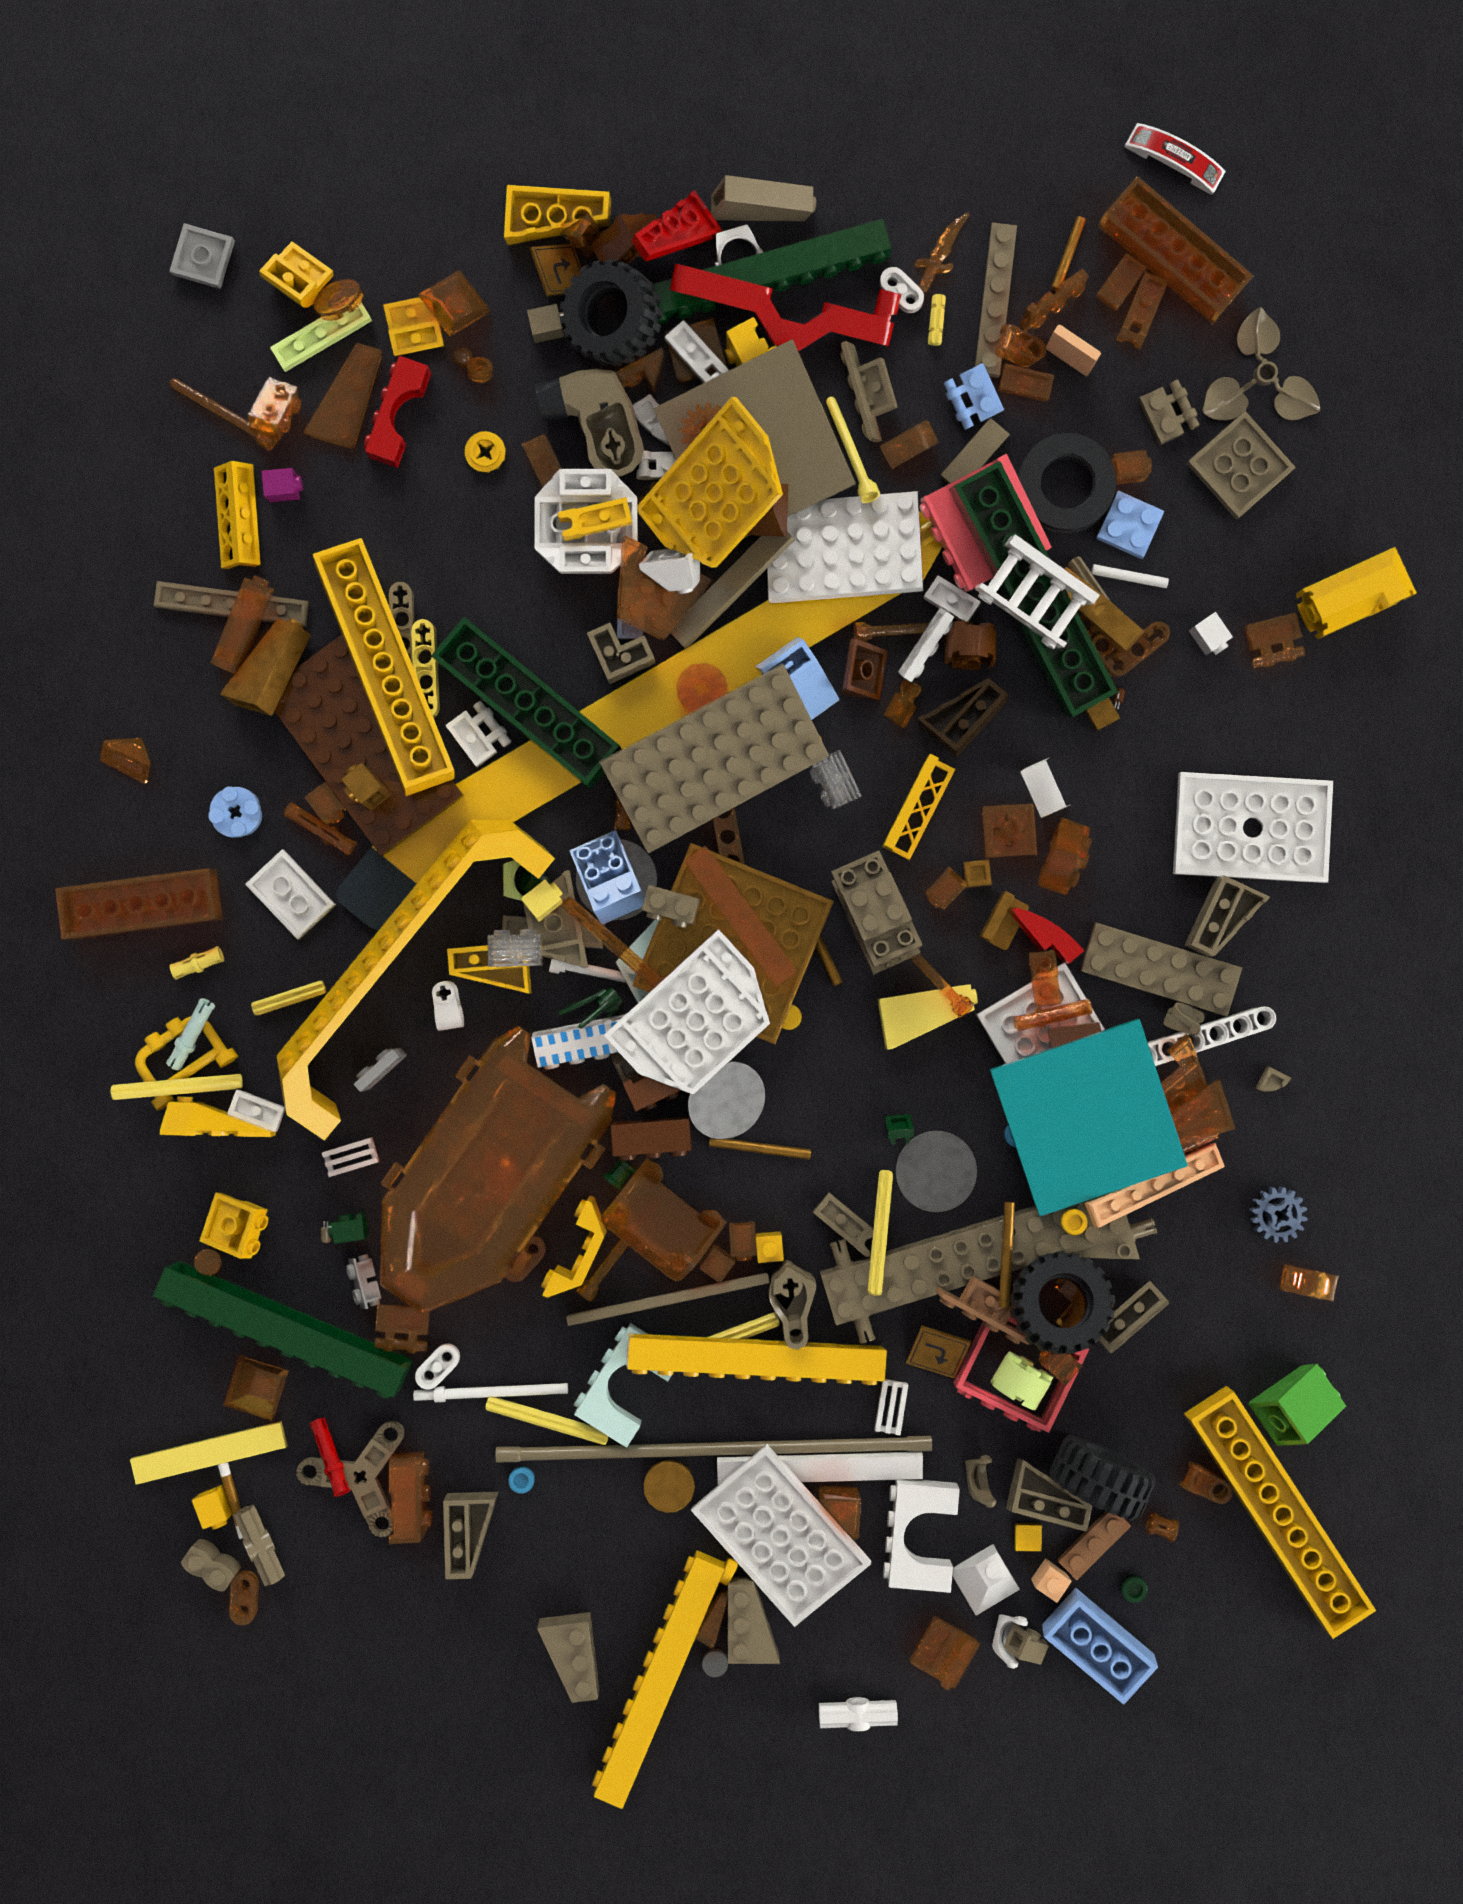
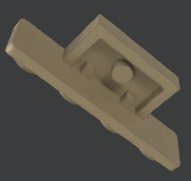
(871, 389)

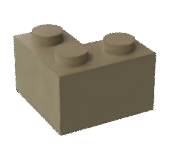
(616, 659)

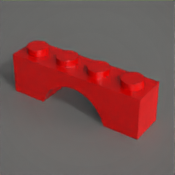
(407, 381)

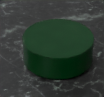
(1133, 1588)

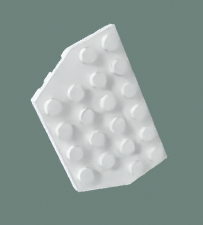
(694, 1018)

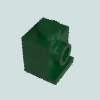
(349, 1228)

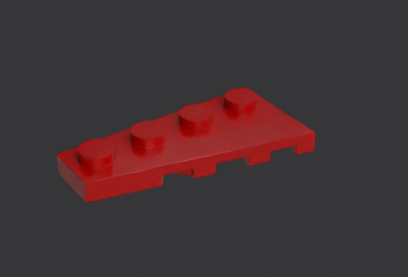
(677, 229)

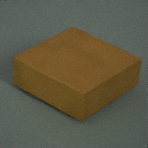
(1102, 714)
(977, 873)

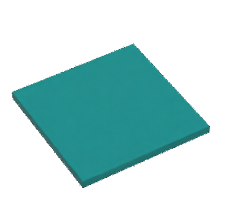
(1089, 1117)

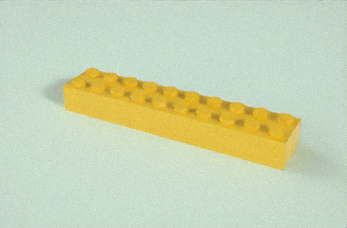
(383, 666)
(1279, 1512)

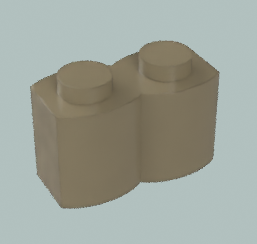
(214, 1567)

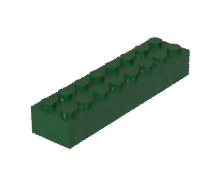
(525, 702)

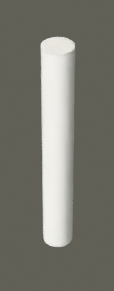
(1130, 576)

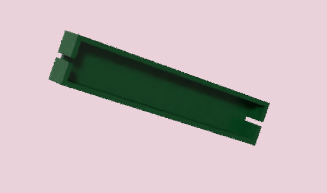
(283, 1329)

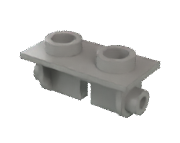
(364, 1291)

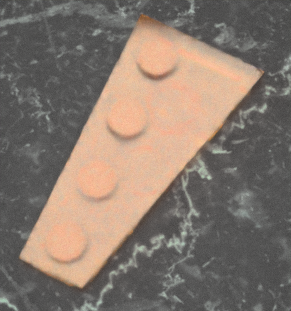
(346, 401)

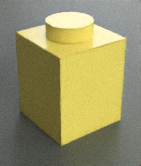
(543, 899)

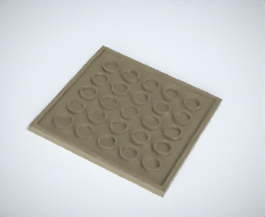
(787, 409)

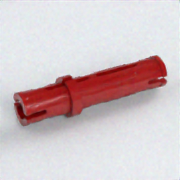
(330, 1458)

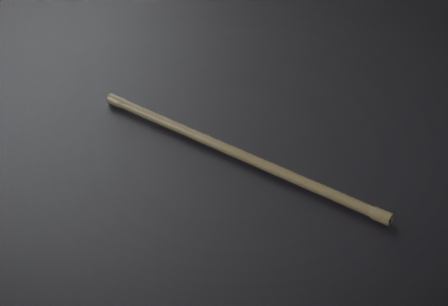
(518, 1454)

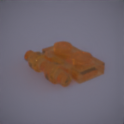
(1273, 632)
(401, 1319)

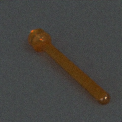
(220, 410)
(865, 631)
(960, 1004)
(589, 1287)

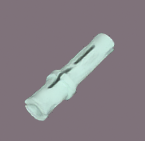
(186, 1043)

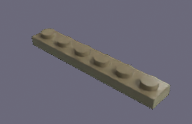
(995, 295)

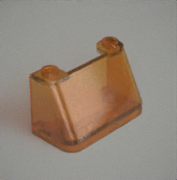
(670, 1233)

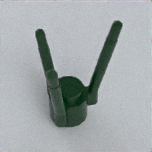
(608, 1002)

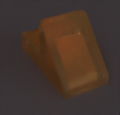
(647, 367)

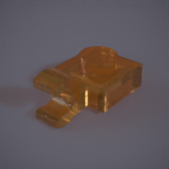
(902, 704)

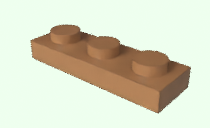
(1093, 1544)

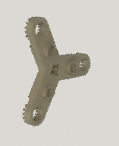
(367, 1493)

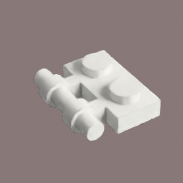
(472, 739)

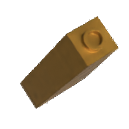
(268, 668)

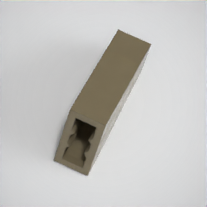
(761, 200)

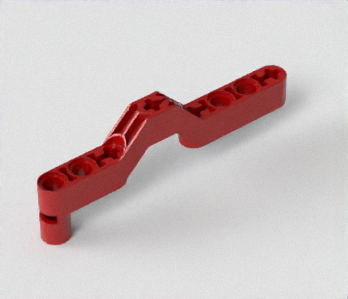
(756, 298)

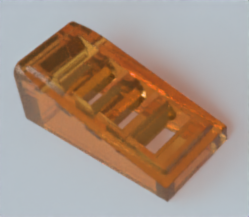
(712, 1620)

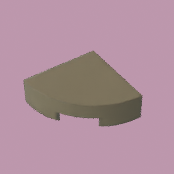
(1272, 1080)

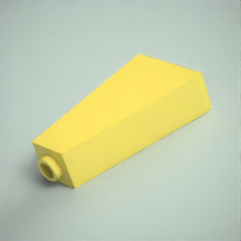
(917, 1013)

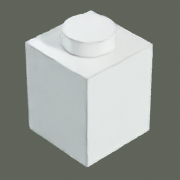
(1211, 634)

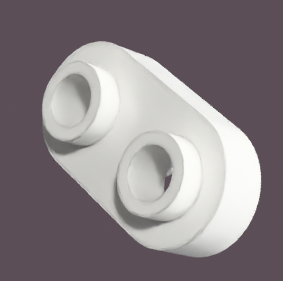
(905, 287)
(438, 1365)

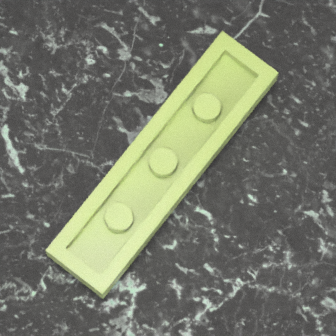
(317, 337)

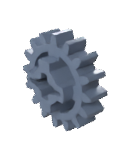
(1284, 1206)

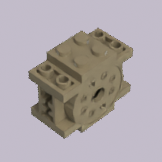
(876, 912)

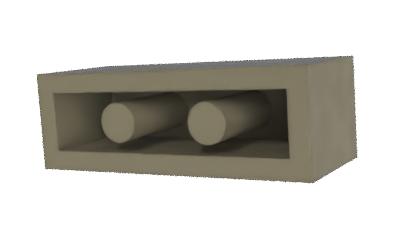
(1133, 1316)

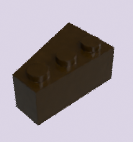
(963, 718)

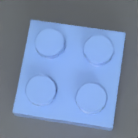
(1130, 524)

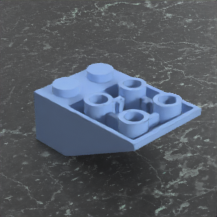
(805, 674)
(608, 877)

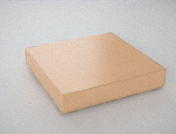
(1073, 350)

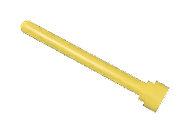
(868, 490)

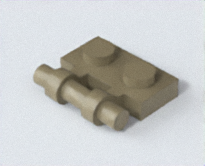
(1161, 414)

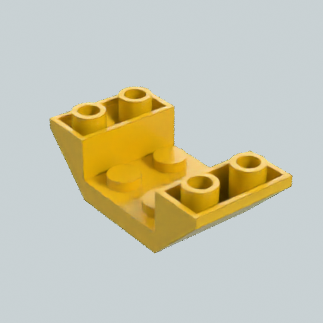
(564, 1279)

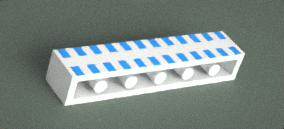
(573, 1044)

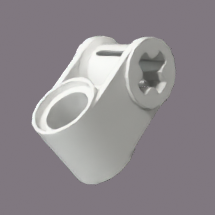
(447, 1011)

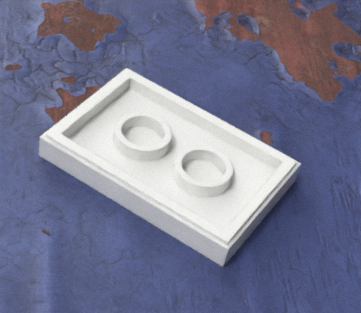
(290, 894)

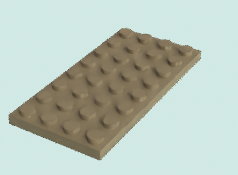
(714, 758)

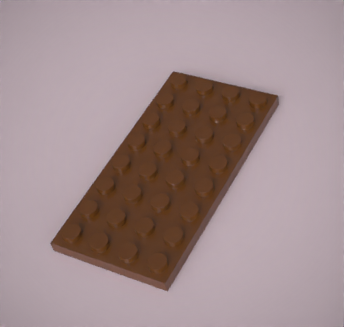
(337, 729)

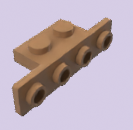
(983, 1302)

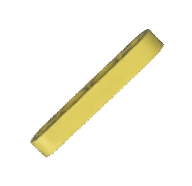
(429, 668)

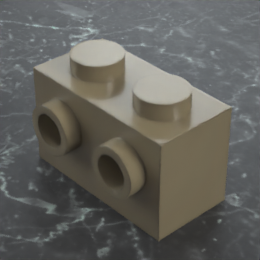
(669, 904)

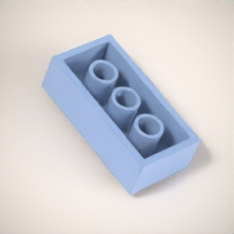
(1099, 1646)

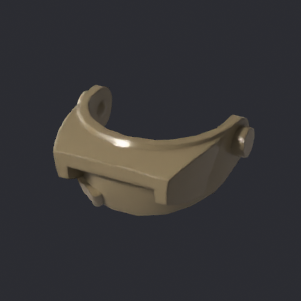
(1184, 1018)
(982, 1493)

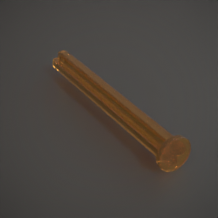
(612, 942)

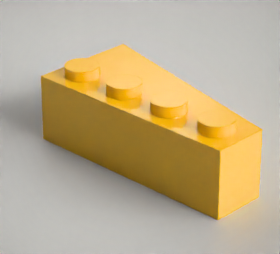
(546, 212)
(744, 343)

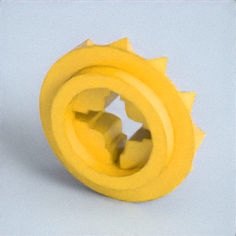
(486, 440)

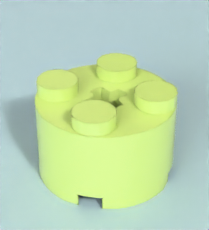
(1021, 1380)

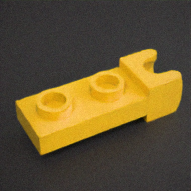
(595, 518)

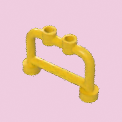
(175, 1029)

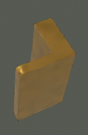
(1000, 925)

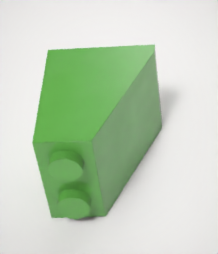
(1298, 1406)

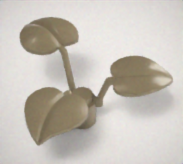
(1226, 398)

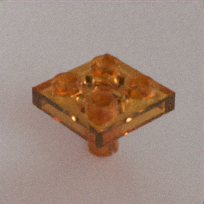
(1020, 818)

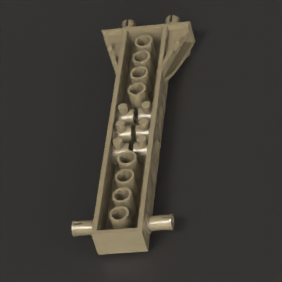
(956, 1256)

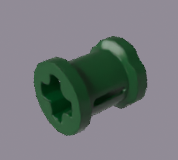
(619, 1173)

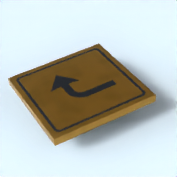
(556, 267)
(938, 1352)

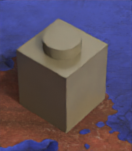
(545, 323)

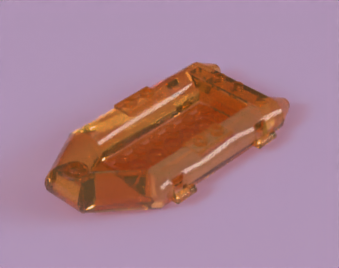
(485, 1176)

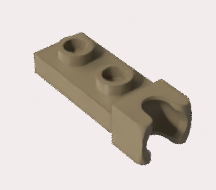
(844, 1222)

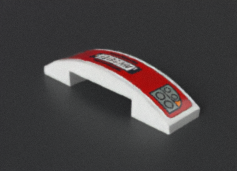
(1177, 154)

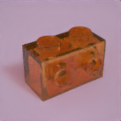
(274, 409)

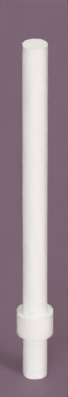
(440, 1394)

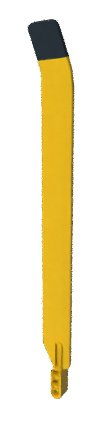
(635, 710)

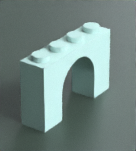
(597, 1405)

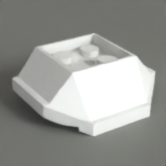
(577, 489)

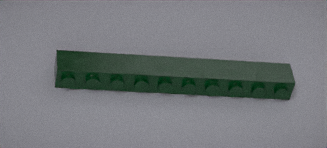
(788, 266)

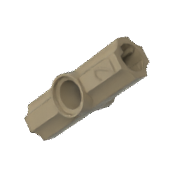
(259, 1545)

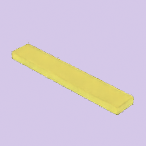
(208, 1452)

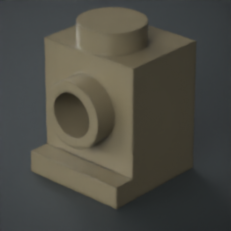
(1026, 1644)

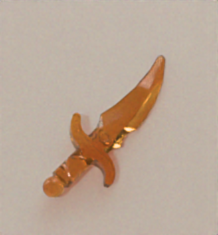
(942, 250)

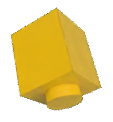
(769, 1247)
(212, 1508)

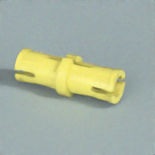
(196, 962)

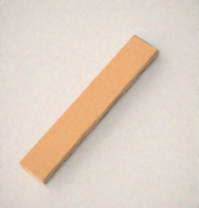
(1123, 1201)

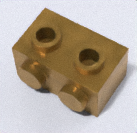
(364, 786)

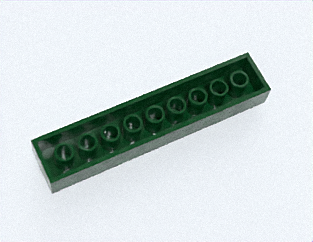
(995, 515)

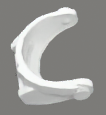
(742, 232)
(1003, 1627)

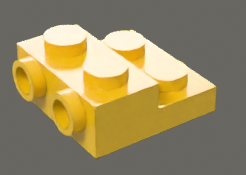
(234, 1226)

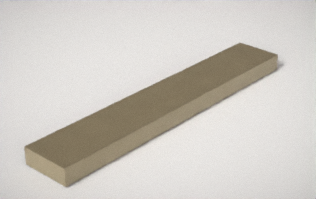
(730, 587)
(220, 602)

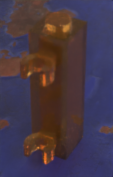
(242, 624)

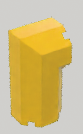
(1355, 593)

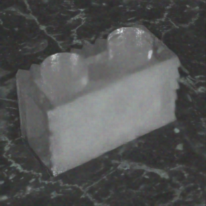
(835, 781)
(514, 950)

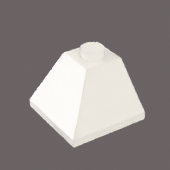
(672, 569)
(984, 1579)

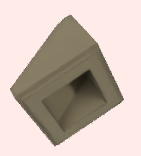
(623, 1068)

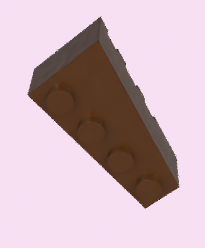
(646, 1092)

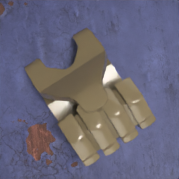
(797, 1312)

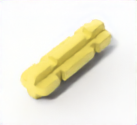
(936, 319)

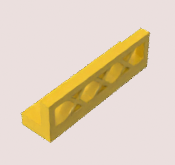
(240, 514)
(910, 802)

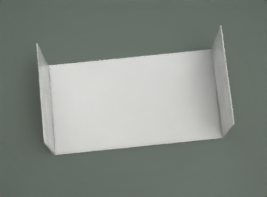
(1043, 788)

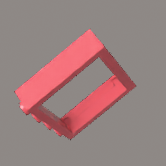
(1011, 1410)

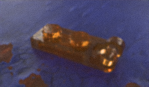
(1142, 309)

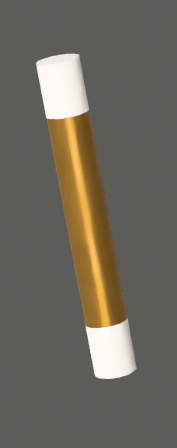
(230, 1490)

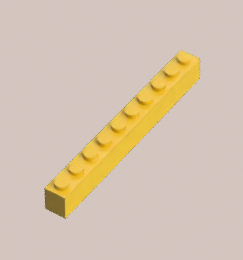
(755, 1357)
(659, 1678)

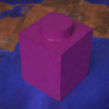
(281, 485)

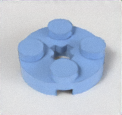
(221, 815)

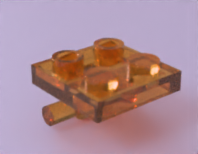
(944, 1652)

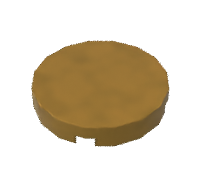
(669, 1486)

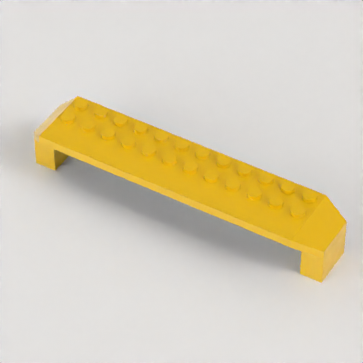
(475, 842)

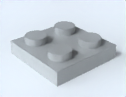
(202, 256)
(386, 1062)

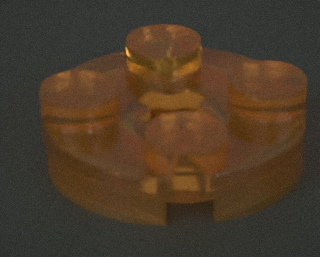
(695, 675)

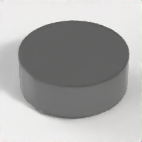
(714, 1662)

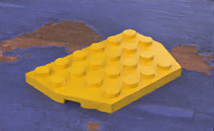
(715, 488)

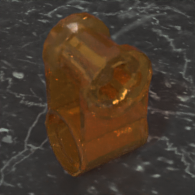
(1016, 344)
(1202, 1481)

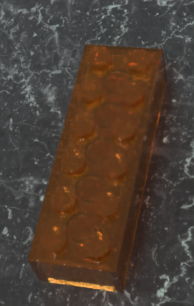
(1175, 250)
(139, 904)

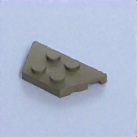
(559, 930)

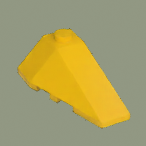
(196, 1118)

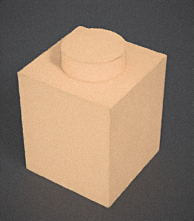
(1051, 1580)

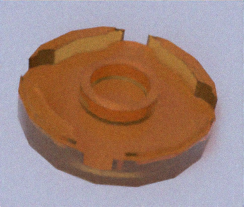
(337, 299)

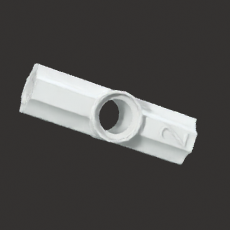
(858, 1714)

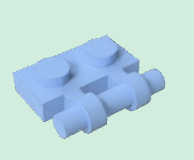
(981, 393)

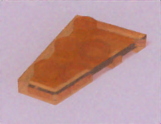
(1035, 314)
(1203, 1115)

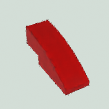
(1047, 934)

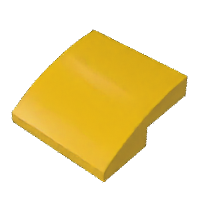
(412, 327)

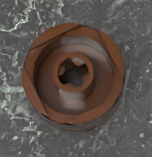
(970, 646)

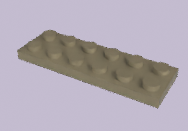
(1161, 969)

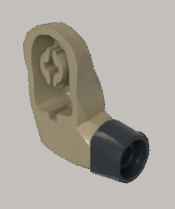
(603, 414)

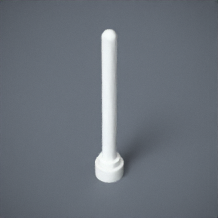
(558, 966)

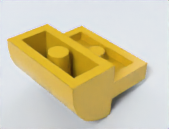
(296, 274)

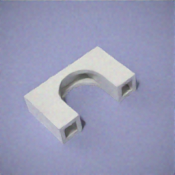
(911, 1499)

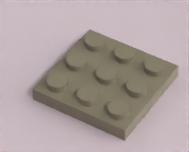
(1240, 465)

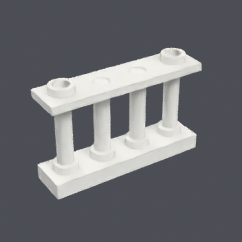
(1060, 580)

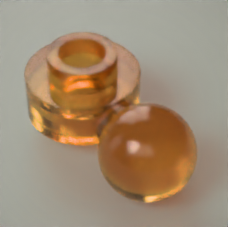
(478, 368)

